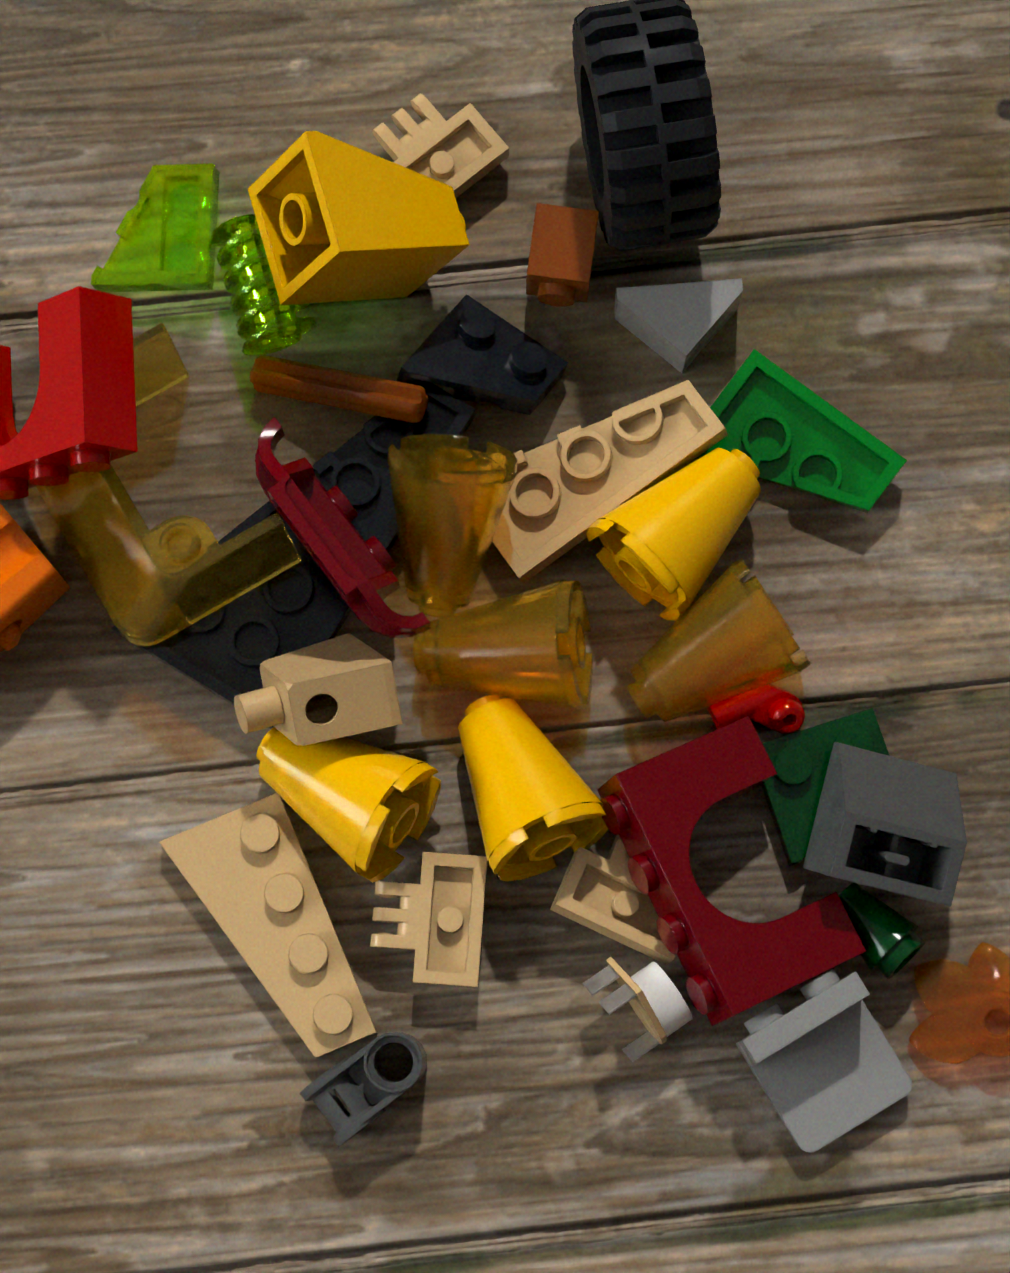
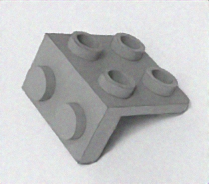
(824, 1061)

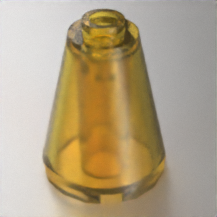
(446, 515)
(514, 647)
(717, 650)

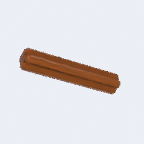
(339, 388)

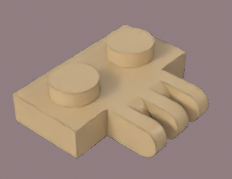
(447, 151)
(605, 899)
(438, 919)

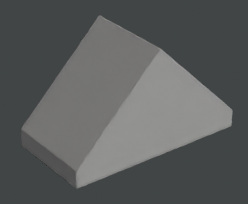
(679, 316)

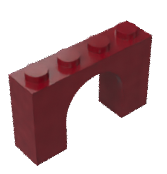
(725, 959)

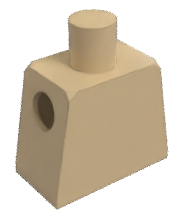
(323, 693)

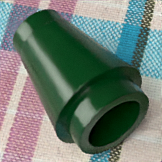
(884, 933)

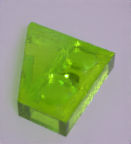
(166, 234)

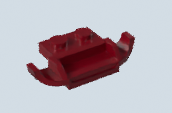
(324, 527)

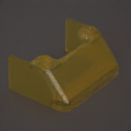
(177, 570)

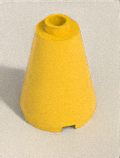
(677, 529)
(524, 791)
(353, 796)

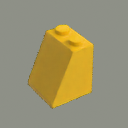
(352, 223)

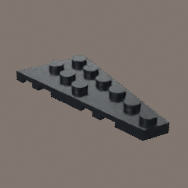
(301, 602)

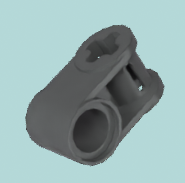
(363, 1086)

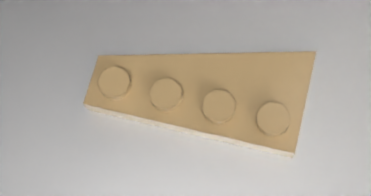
(595, 470)
(270, 908)

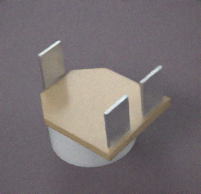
(650, 996)

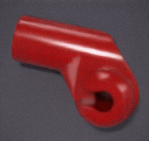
(766, 705)

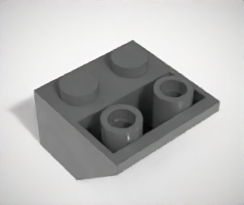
(888, 825)

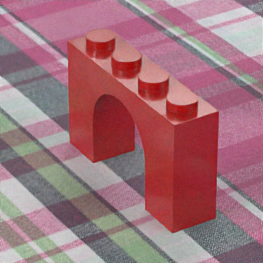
(83, 395)

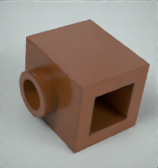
(561, 254)

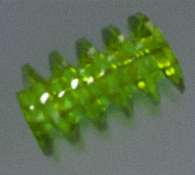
(248, 277)

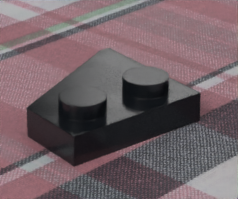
(485, 360)

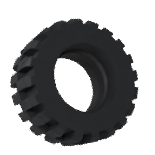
(647, 122)

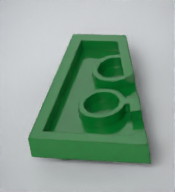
(802, 438)

